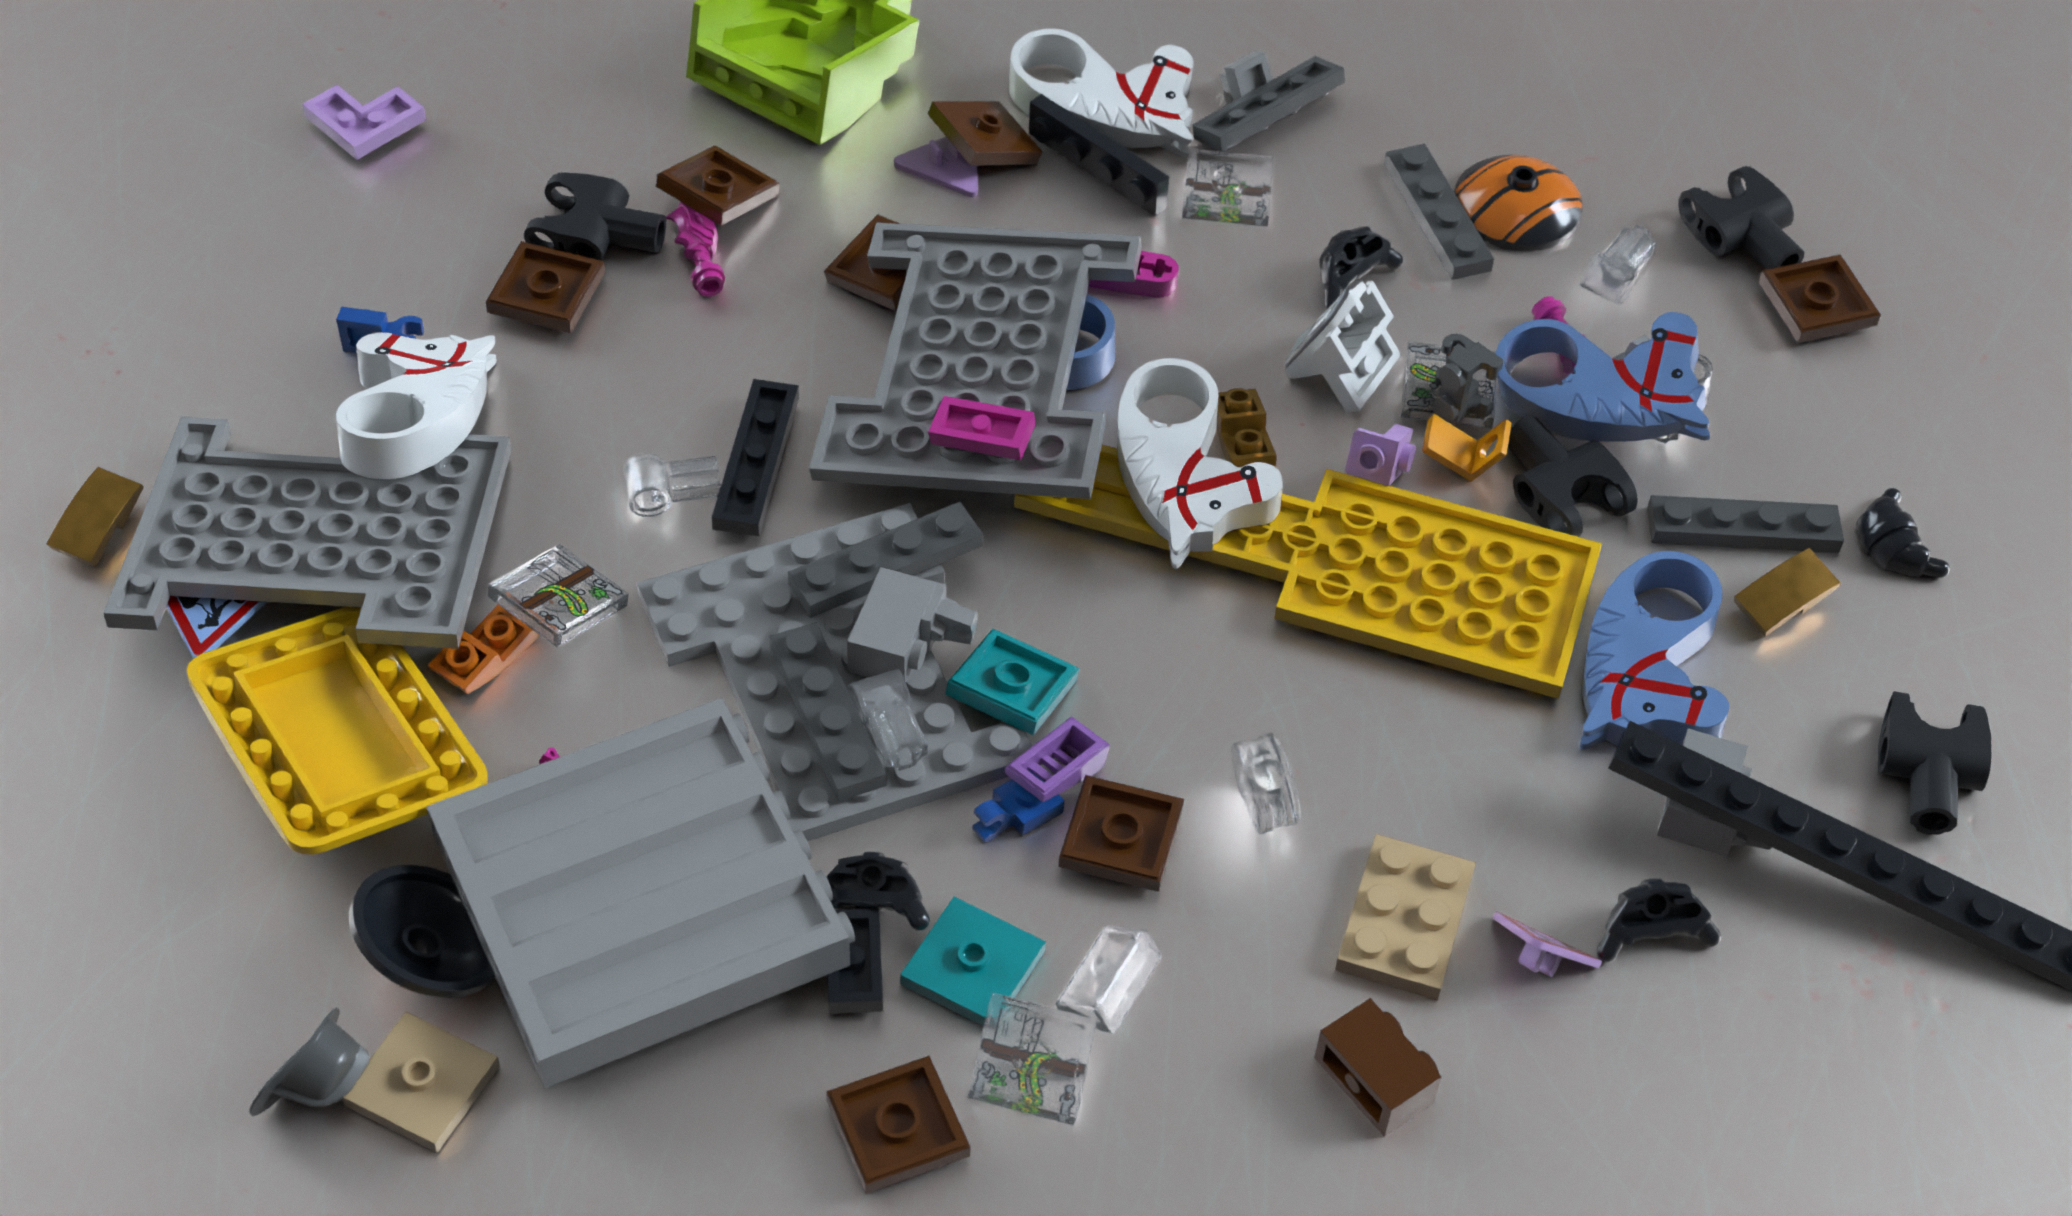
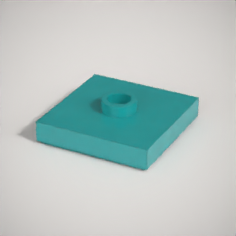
(1012, 681)
(970, 958)

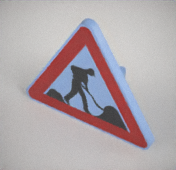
(209, 621)

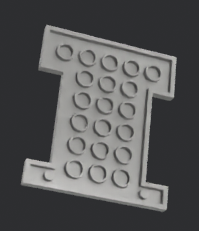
(982, 323)
(313, 536)
(743, 600)

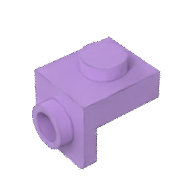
(1381, 456)

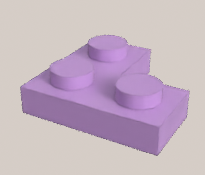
(365, 127)

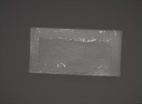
(1111, 976)

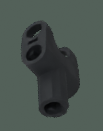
(594, 218)
(1748, 220)
(1563, 478)
(1934, 760)

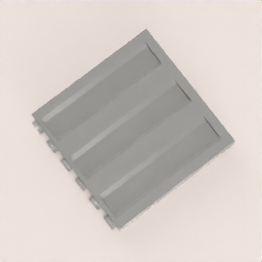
(639, 889)

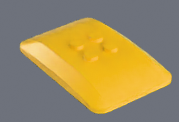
(333, 730)

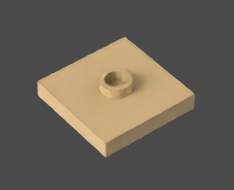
(421, 1081)

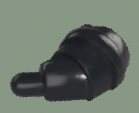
(1352, 256)
(1894, 541)
(876, 883)
(1654, 912)

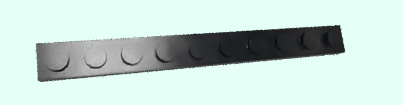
(1845, 853)

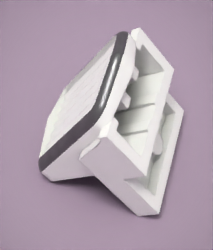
(1348, 346)

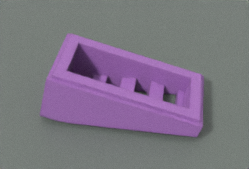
(1071, 737)

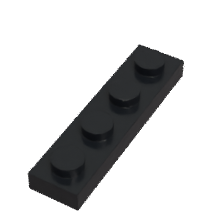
(1098, 155)
(755, 458)

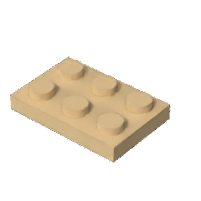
(1405, 916)

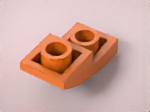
(484, 651)

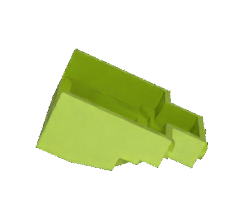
(801, 60)

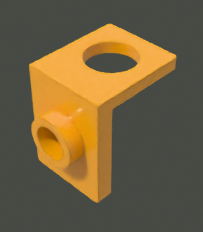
(1461, 451)

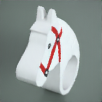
(1131, 108)
(419, 392)
(1168, 470)

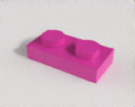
(982, 428)

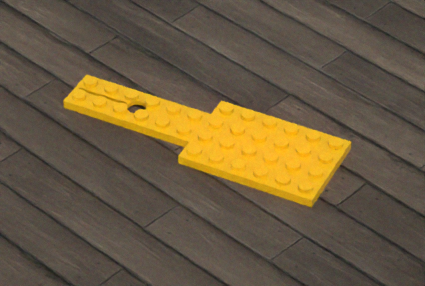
(1393, 572)

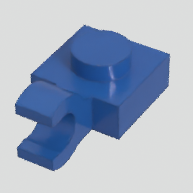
(357, 323)
(1014, 807)

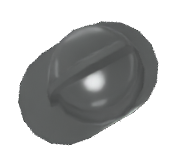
(319, 1071)

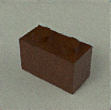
(1378, 1066)

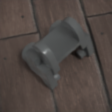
(1458, 389)

